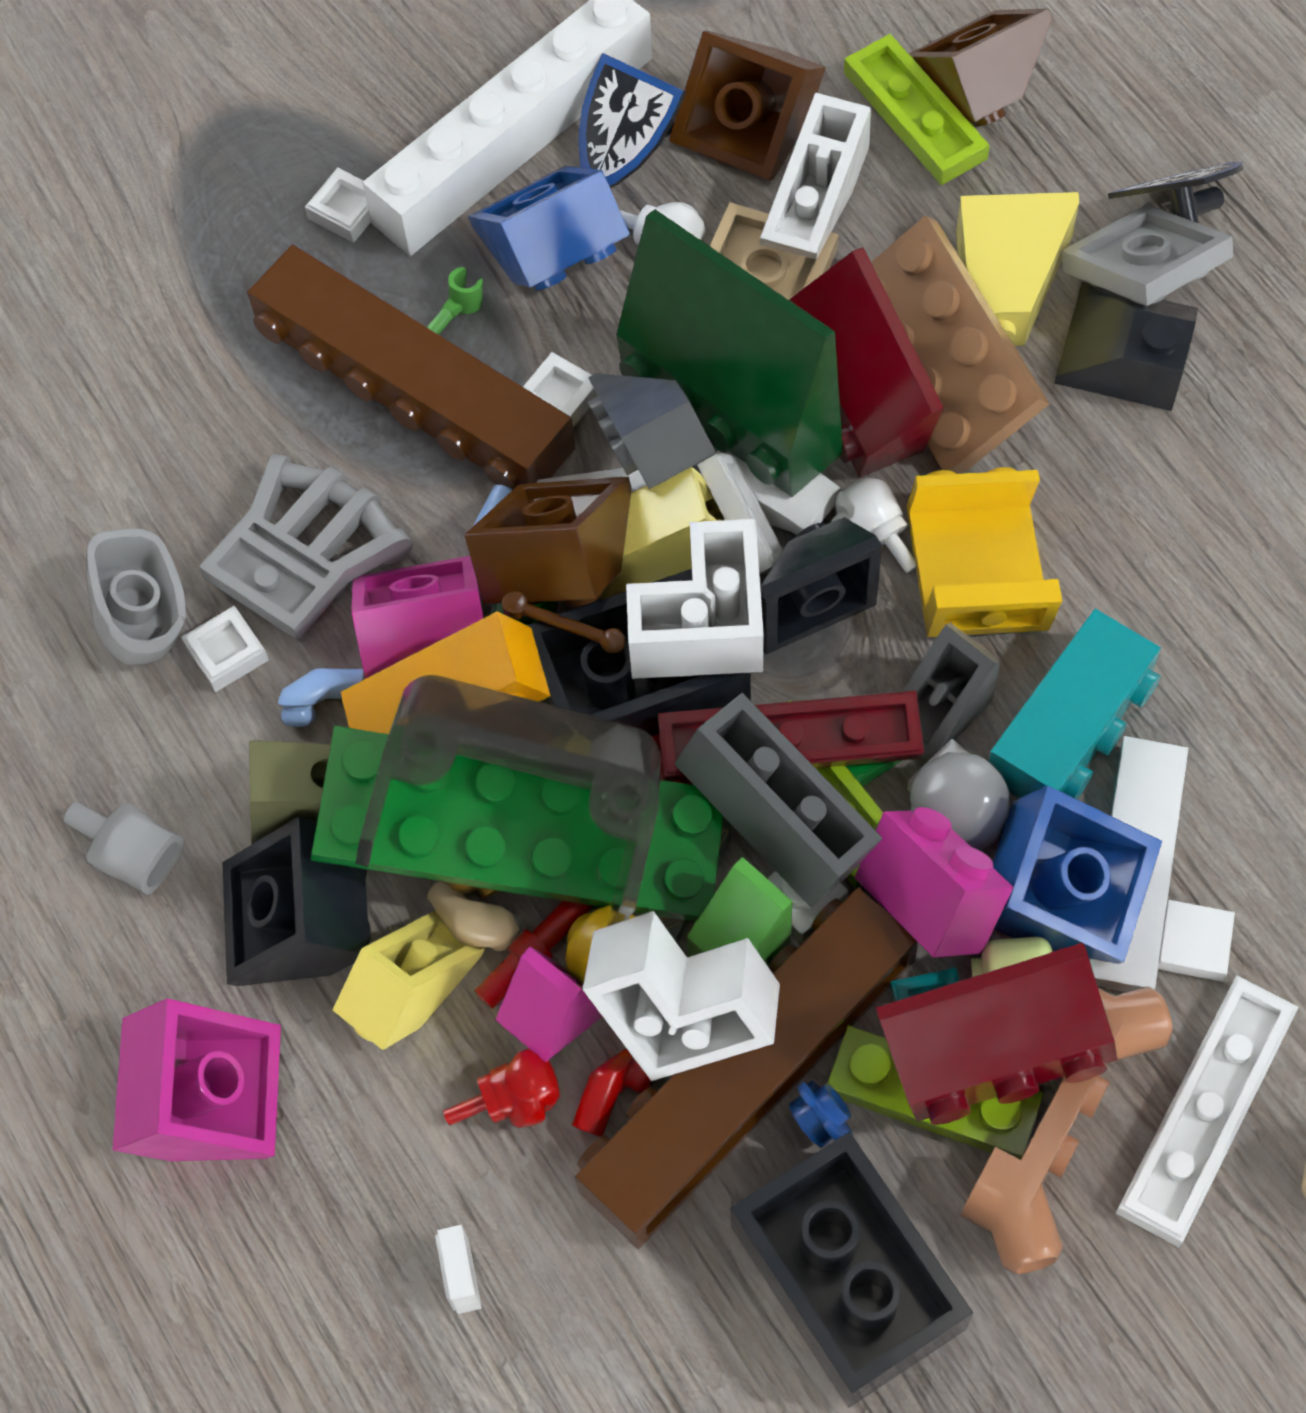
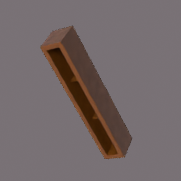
(410, 371)
(707, 1111)

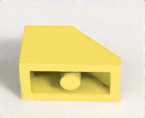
(403, 980)

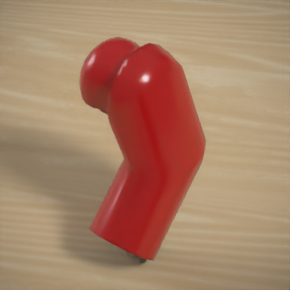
(603, 1089)

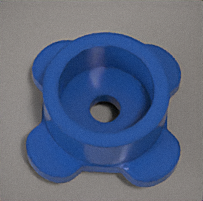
(820, 1113)

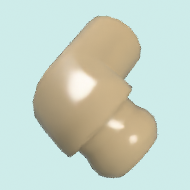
(473, 921)

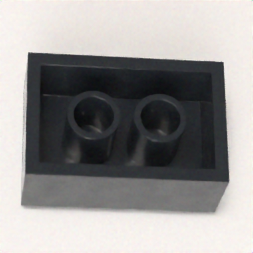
(601, 683)
(850, 1269)

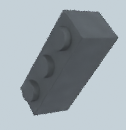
(777, 800)

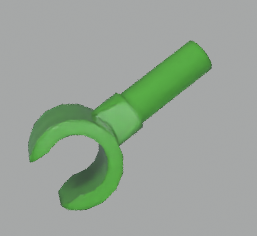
(459, 300)

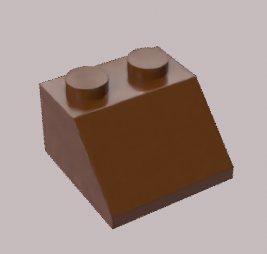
(552, 541)

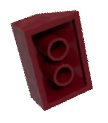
(882, 385)
(999, 1035)

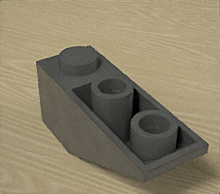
(649, 425)

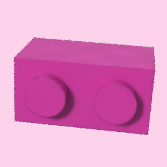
(934, 882)

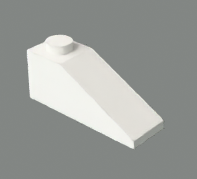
(819, 176)

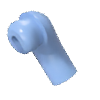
(312, 688)

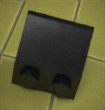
(290, 912)

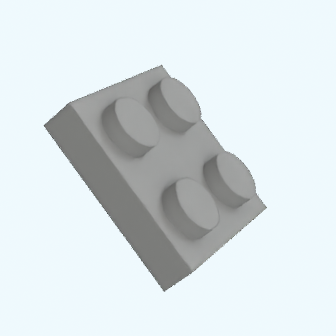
(1147, 254)

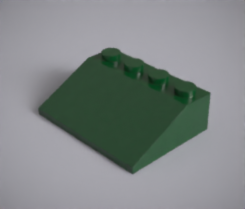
(738, 350)

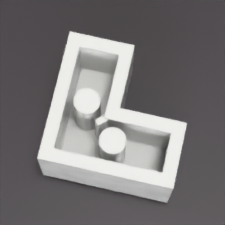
(702, 622)
(675, 1007)

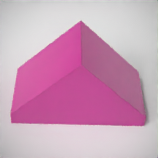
(545, 1005)

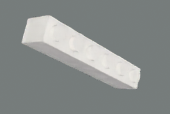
(502, 123)

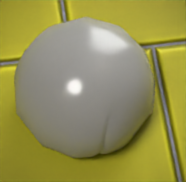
(967, 793)

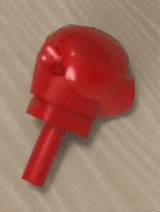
(512, 1091)

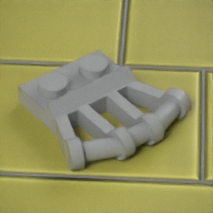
(281, 576)

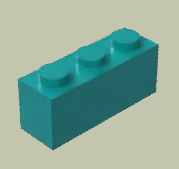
(1077, 709)

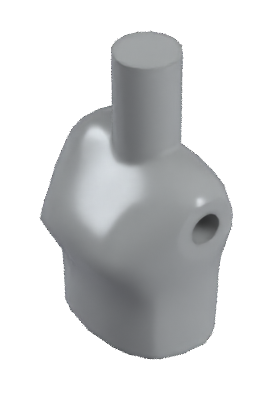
(127, 845)

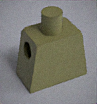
(284, 783)

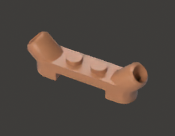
(1010, 1190)

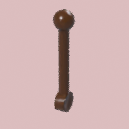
(516, 607)

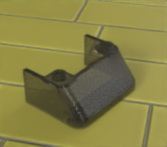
(454, 718)

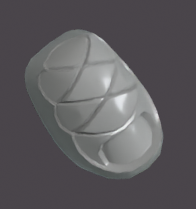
(134, 595)

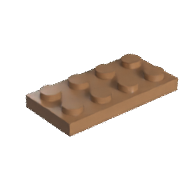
(960, 345)

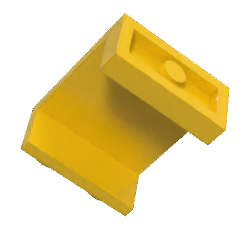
(979, 553)

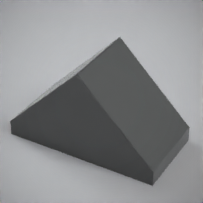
(952, 687)

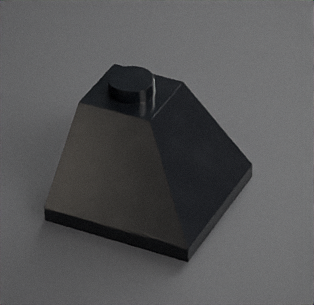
(1126, 347)
(819, 581)

